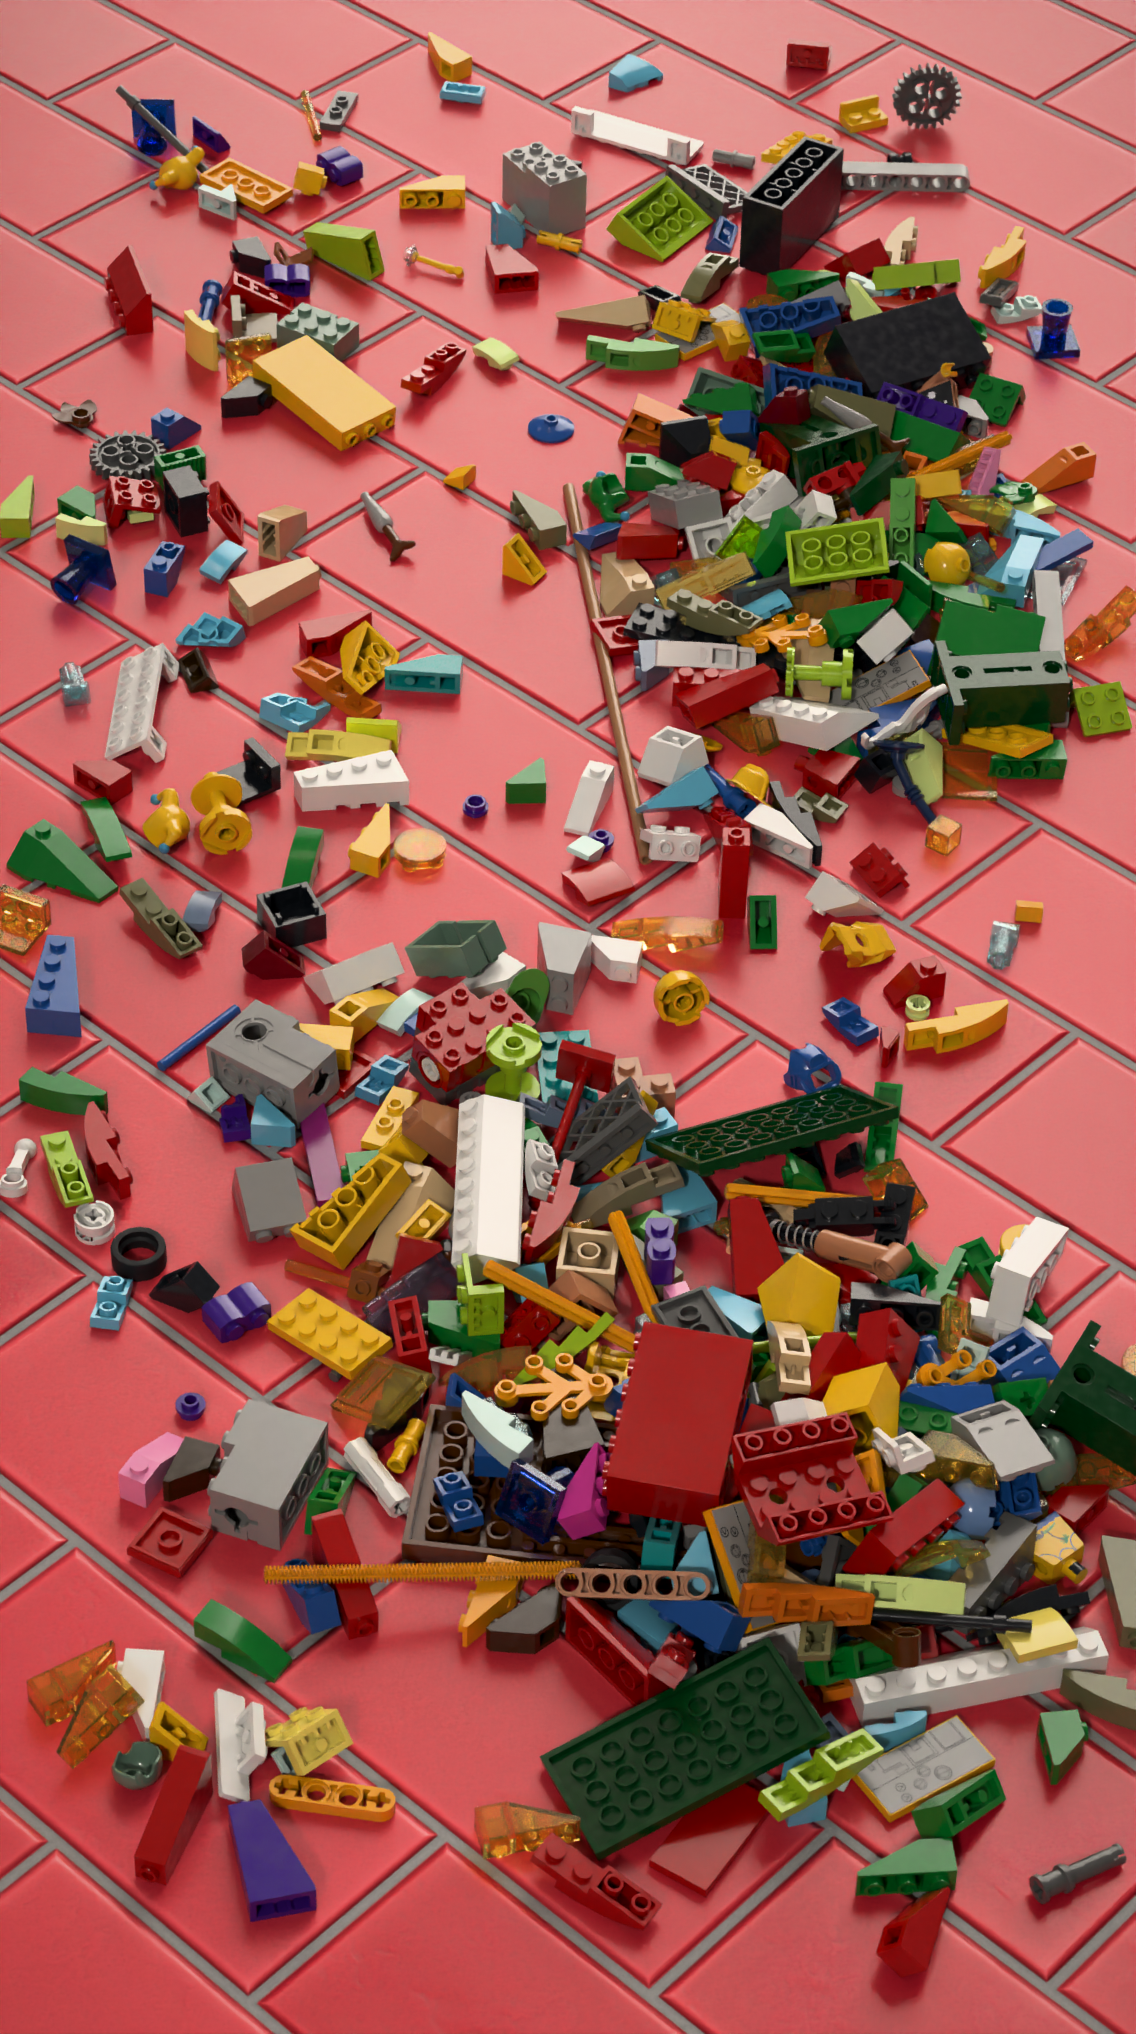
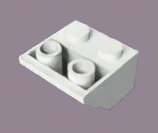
(672, 755)

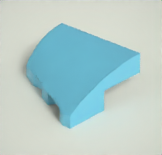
(632, 73)
(769, 604)
(212, 632)
(291, 712)
(646, 1623)

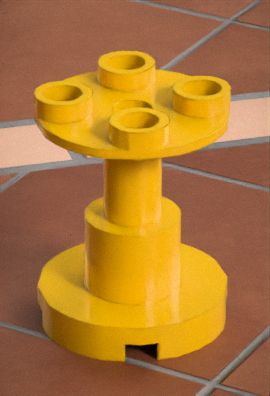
(223, 825)

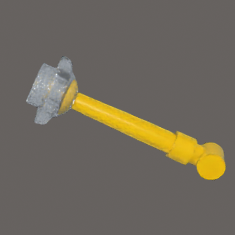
(412, 255)

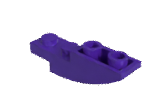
(923, 407)

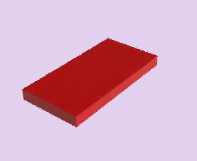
(710, 1839)

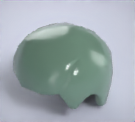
(138, 1767)

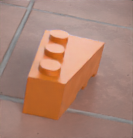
(644, 421)

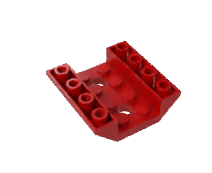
(797, 1465)

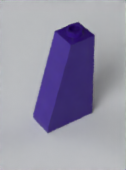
(268, 1867)

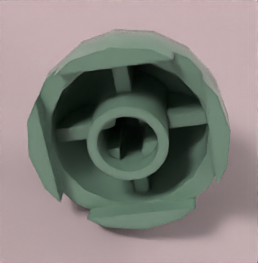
(1064, 1456)

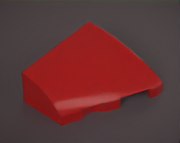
(879, 589)

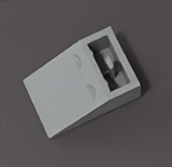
(1004, 1438)

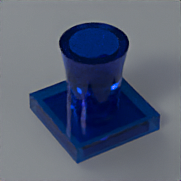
(150, 140)
(1056, 335)
(87, 565)
(533, 1498)

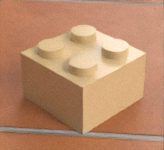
(591, 1255)

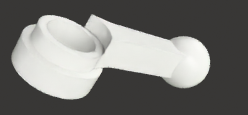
(13, 1182)

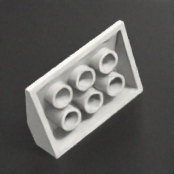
(813, 722)

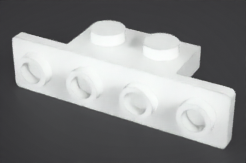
(238, 1743)

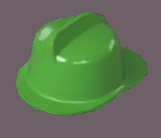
(530, 992)

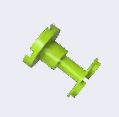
(830, 673)
(513, 1052)

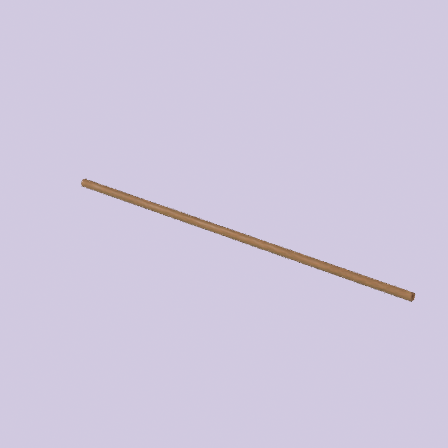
(607, 678)

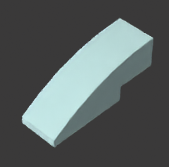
(496, 1430)

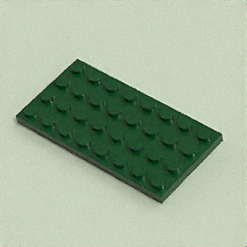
(772, 1129)
(684, 1748)

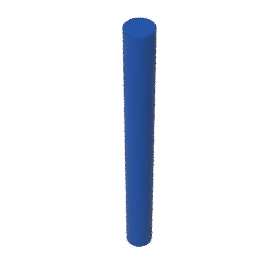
(198, 1037)

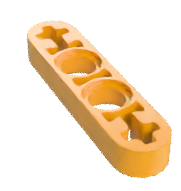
(331, 1802)

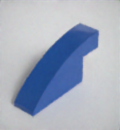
(892, 713)

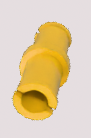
(559, 241)
(406, 1445)

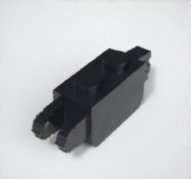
(847, 1215)

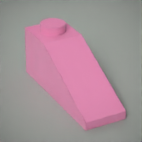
(145, 1470)

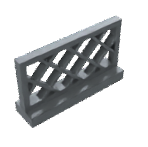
(708, 189)
(748, 592)
(609, 1139)

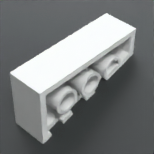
(885, 637)
(352, 782)
(1025, 1270)

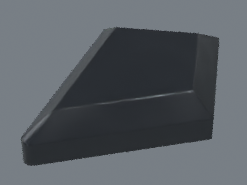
(849, 1160)

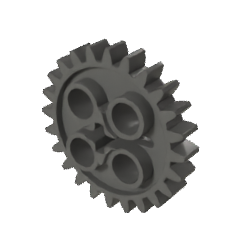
(908, 92)
(125, 455)

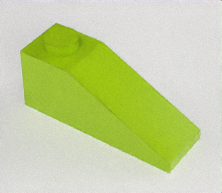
(17, 511)

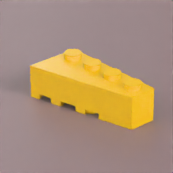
(353, 1213)

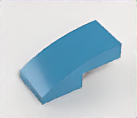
(383, 1076)

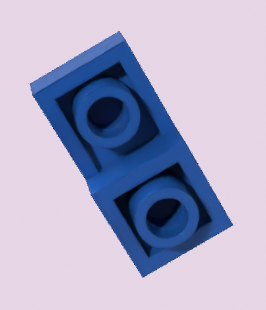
(458, 1501)

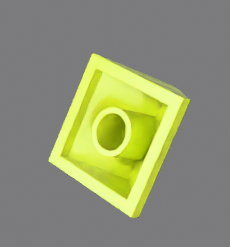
(376, 727)

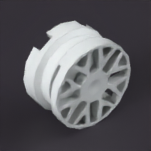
(94, 1221)

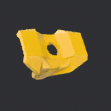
(874, 938)
(610, 1363)

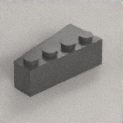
(1003, 1572)

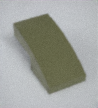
(823, 809)

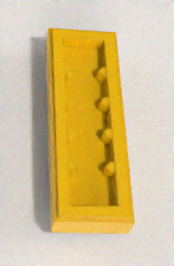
(388, 1117)

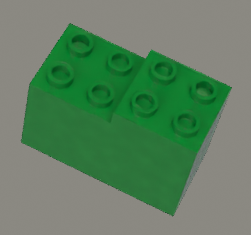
(984, 632)

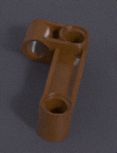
(894, 1639)

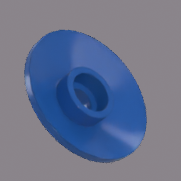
(551, 428)

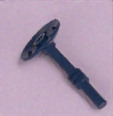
(898, 752)

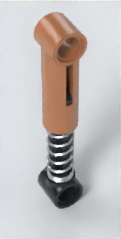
(882, 1260)

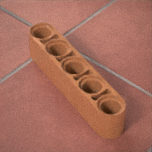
(619, 1578)

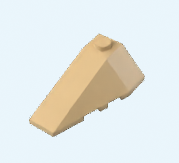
(619, 314)
(623, 586)
(425, 1184)

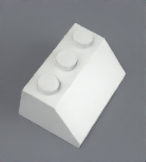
(356, 974)

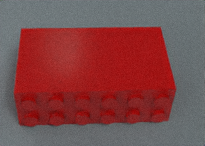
(677, 1423)

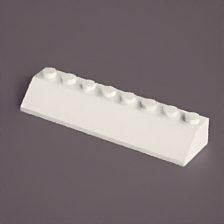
(488, 1183)
(970, 1679)

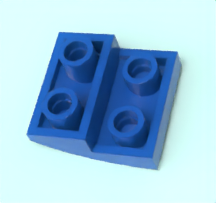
(1018, 1498)

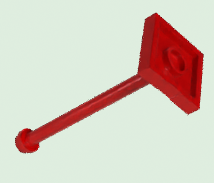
(584, 1068)

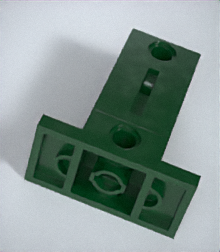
(822, 445)
(999, 689)
(1093, 1402)

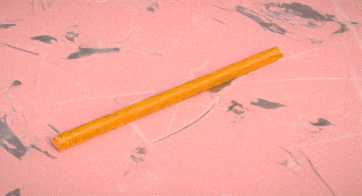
(953, 461)
(402, 1571)

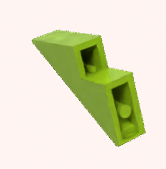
(916, 274)

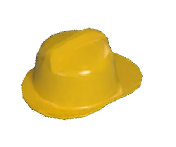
(753, 781)

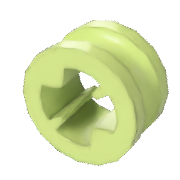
(915, 1013)

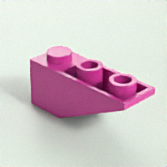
(583, 1506)

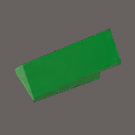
(926, 437)

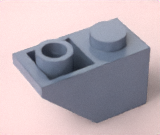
(646, 671)

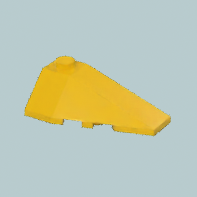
(365, 656)

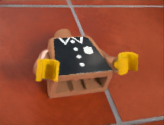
(941, 387)

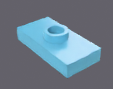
(462, 92)

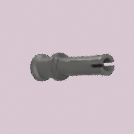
(1064, 1877)

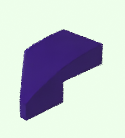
(234, 1121)

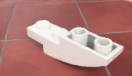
(703, 655)

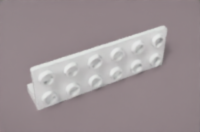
(634, 136)
(136, 703)

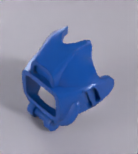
(804, 1063)

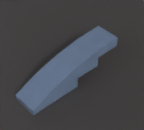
(552, 1111)

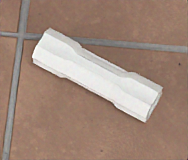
(388, 1491)

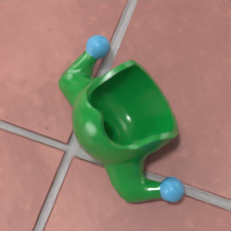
(607, 496)

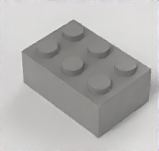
(684, 504)

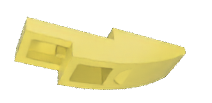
(332, 745)

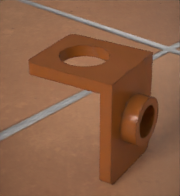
(300, 258)

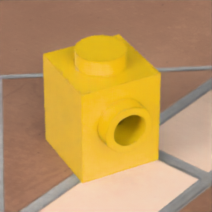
(309, 179)

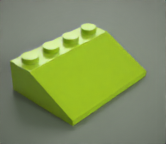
(659, 221)
(837, 552)

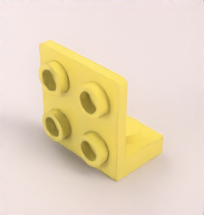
(309, 1737)

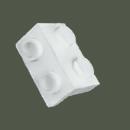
(672, 844)
(903, 1452)

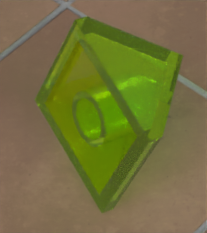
(742, 538)

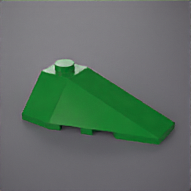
(54, 858)

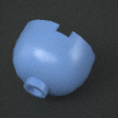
(975, 1512)

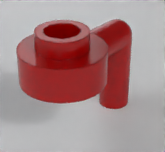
(921, 293)

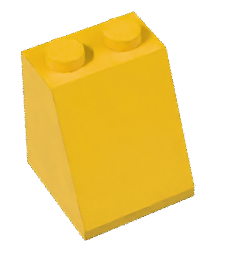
(801, 1295)
(870, 1401)

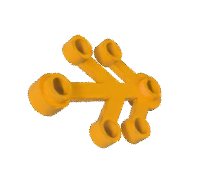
(781, 636)
(932, 1374)
(590, 1386)

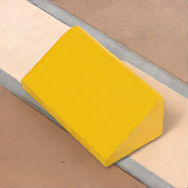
(427, 1222)

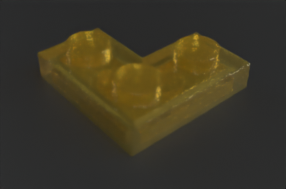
(955, 1324)

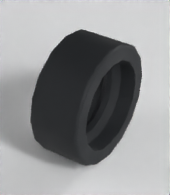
(138, 1238)
(618, 1557)

